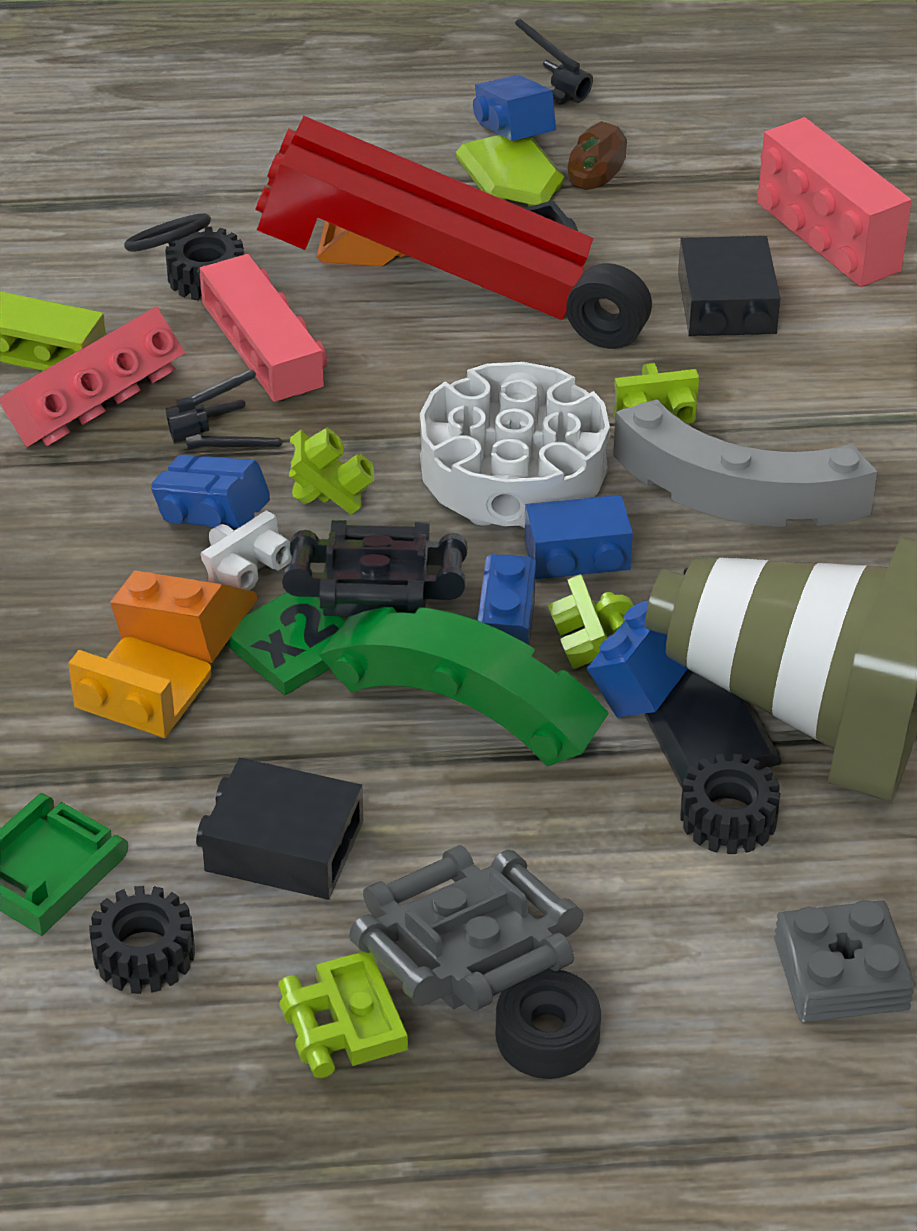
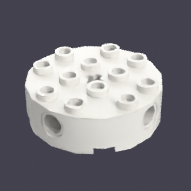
(512, 441)

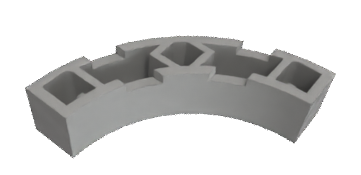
(742, 480)

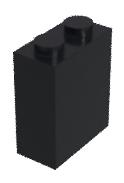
(728, 286)
(281, 828)

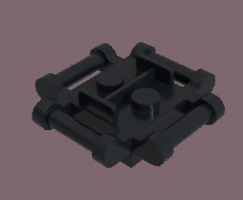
(375, 567)

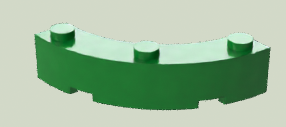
(472, 666)

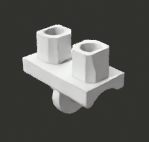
(240, 553)

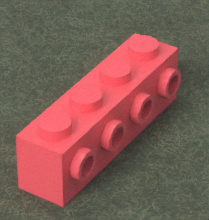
(262, 327)
(91, 376)

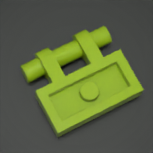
(361, 1012)

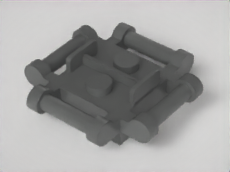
(470, 934)

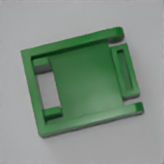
(53, 861)

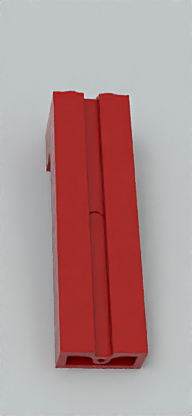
(418, 215)

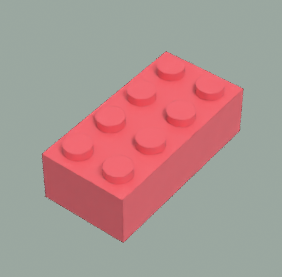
(833, 201)

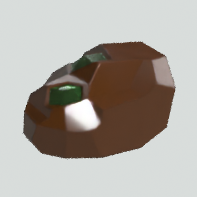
(597, 156)

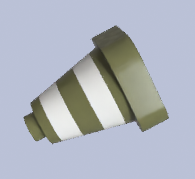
(809, 647)

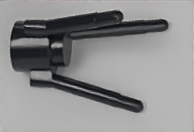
(567, 78)
(190, 419)

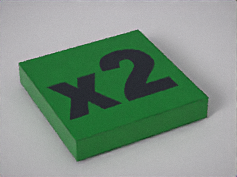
(285, 640)

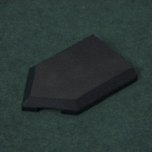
(706, 721)

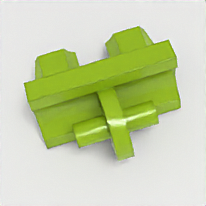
(674, 390)
(323, 476)
(598, 619)

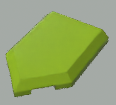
(511, 169)

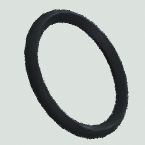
(167, 232)

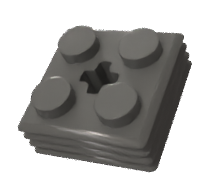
(843, 961)

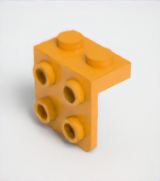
(138, 684)

